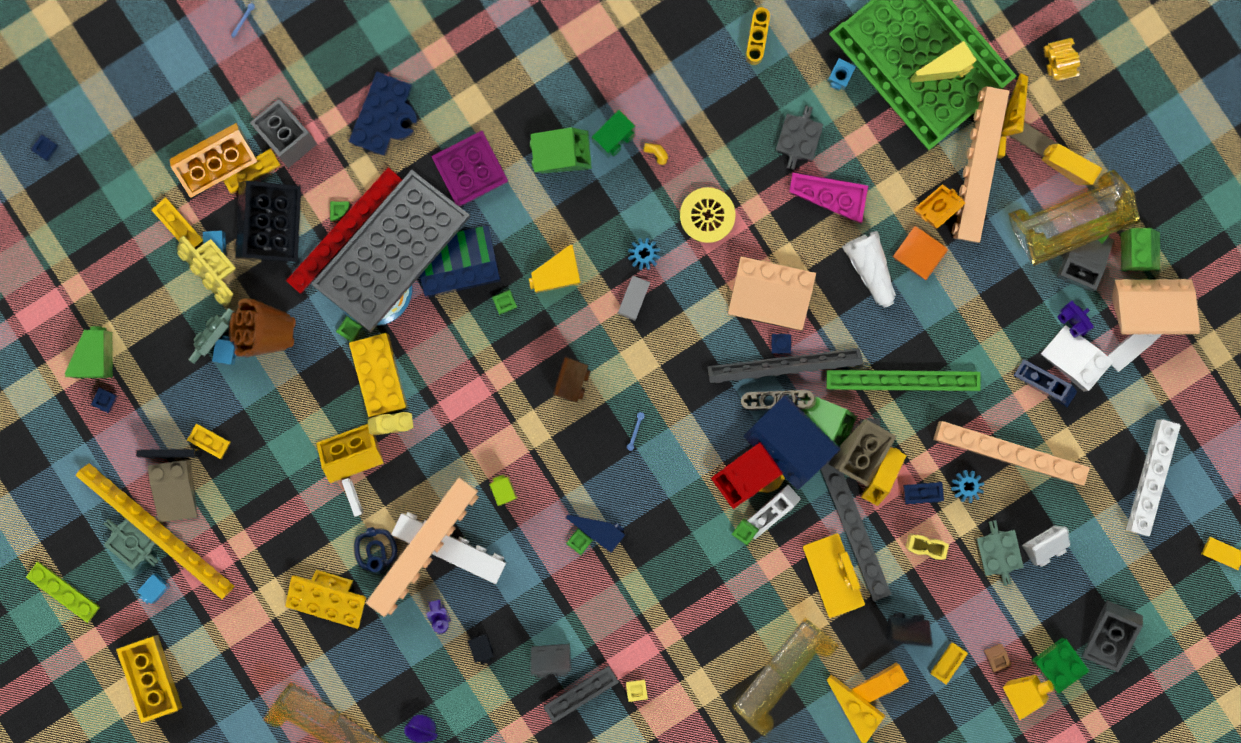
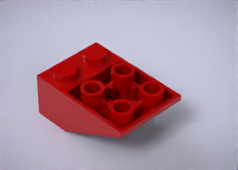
(746, 475)

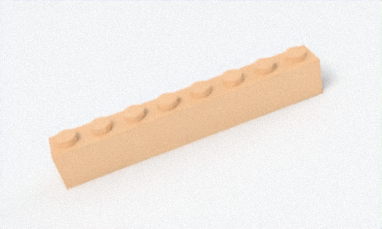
(981, 163)
(1011, 453)
(422, 546)

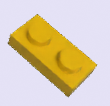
(208, 441)

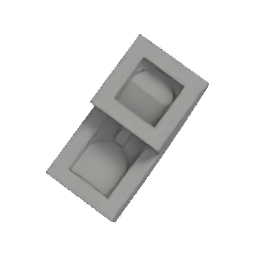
(633, 298)

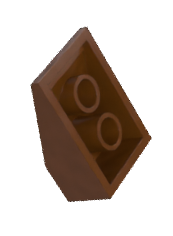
(571, 380)

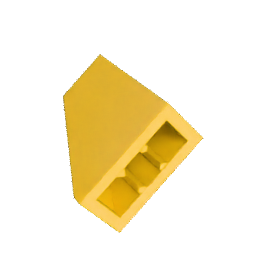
(1071, 165)
(557, 272)
(884, 477)

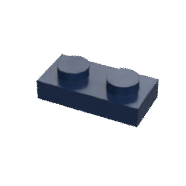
(923, 493)

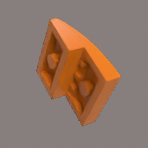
(920, 253)

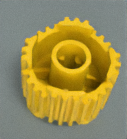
(1062, 59)

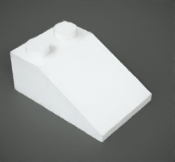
(1077, 359)
(1047, 544)

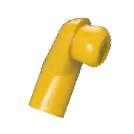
(659, 152)

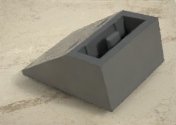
(1086, 264)
(550, 659)

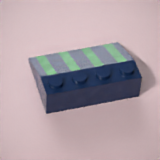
(462, 264)

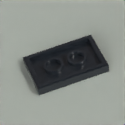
(169, 453)

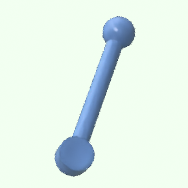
(251, 6)
(640, 416)

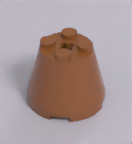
(260, 329)

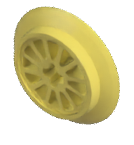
(725, 204)

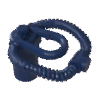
(375, 564)

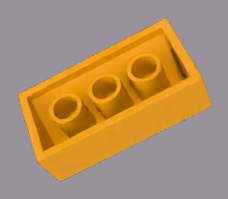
(213, 160)

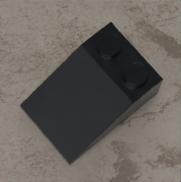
(909, 631)

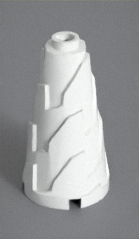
(870, 263)

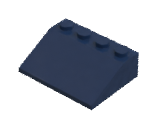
(792, 441)

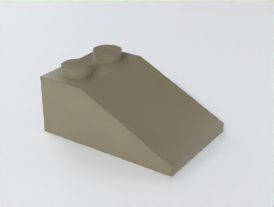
(863, 452)
(173, 490)

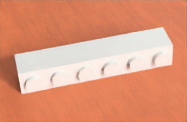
(455, 550)

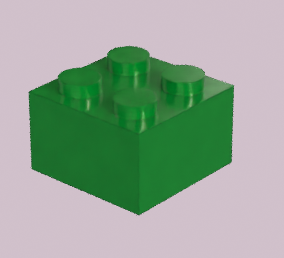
(614, 134)
(1060, 665)

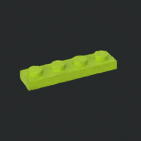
(63, 592)

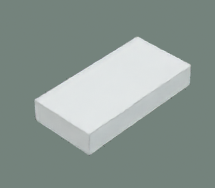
(352, 497)

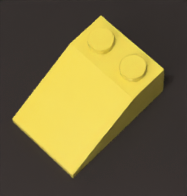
(949, 65)

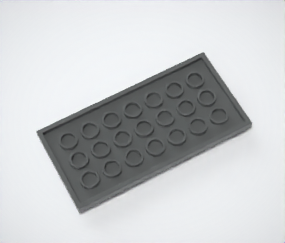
(390, 250)

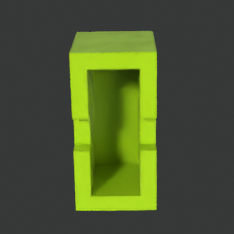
(503, 489)

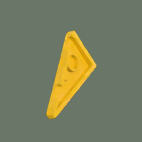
(1015, 110)
(860, 713)

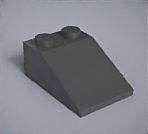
(283, 133)
(1113, 636)

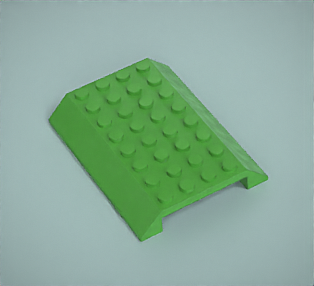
(902, 36)

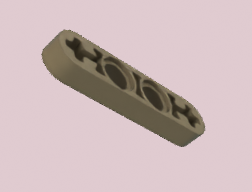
(777, 395)

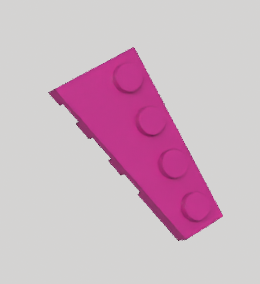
(837, 196)

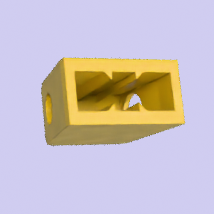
(1027, 694)

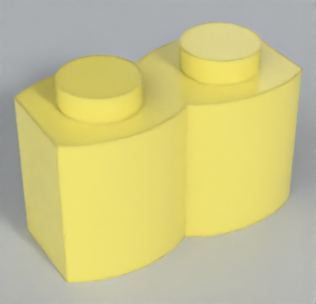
(390, 423)
(931, 547)

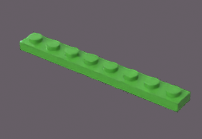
(903, 380)

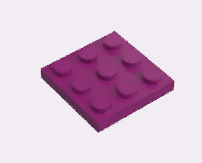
(470, 169)

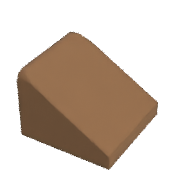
(997, 657)

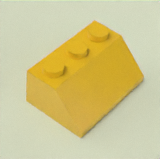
(349, 453)

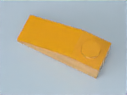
(881, 683)

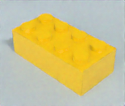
(378, 375)
(149, 679)

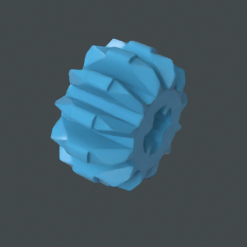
(648, 259)
(967, 493)

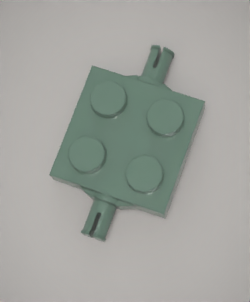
(207, 338)
(130, 544)
(1000, 552)

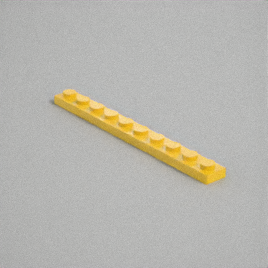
(155, 531)

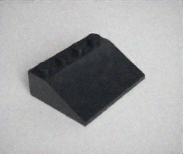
(268, 222)

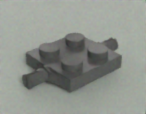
(799, 137)

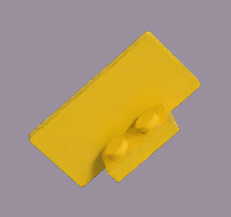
(834, 575)
(326, 598)

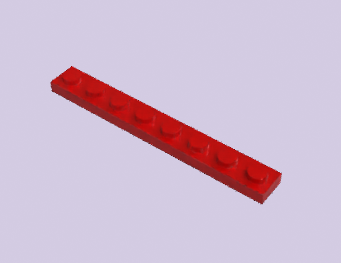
(344, 231)

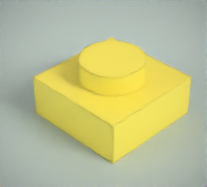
(636, 690)

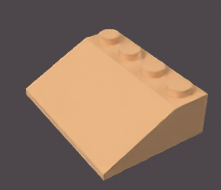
(771, 293)
(1156, 306)

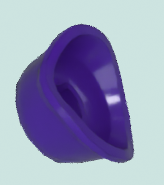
(421, 729)

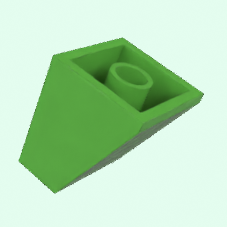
(560, 150)
(1140, 250)
(92, 355)
(831, 419)

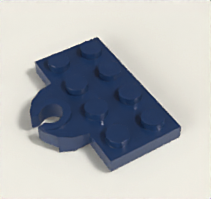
(383, 115)

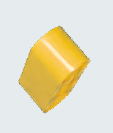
(761, 27)

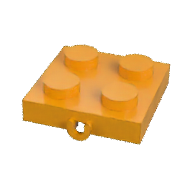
(939, 206)

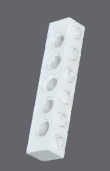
(1153, 477)

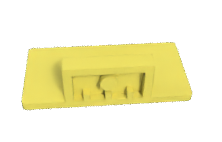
(210, 265)

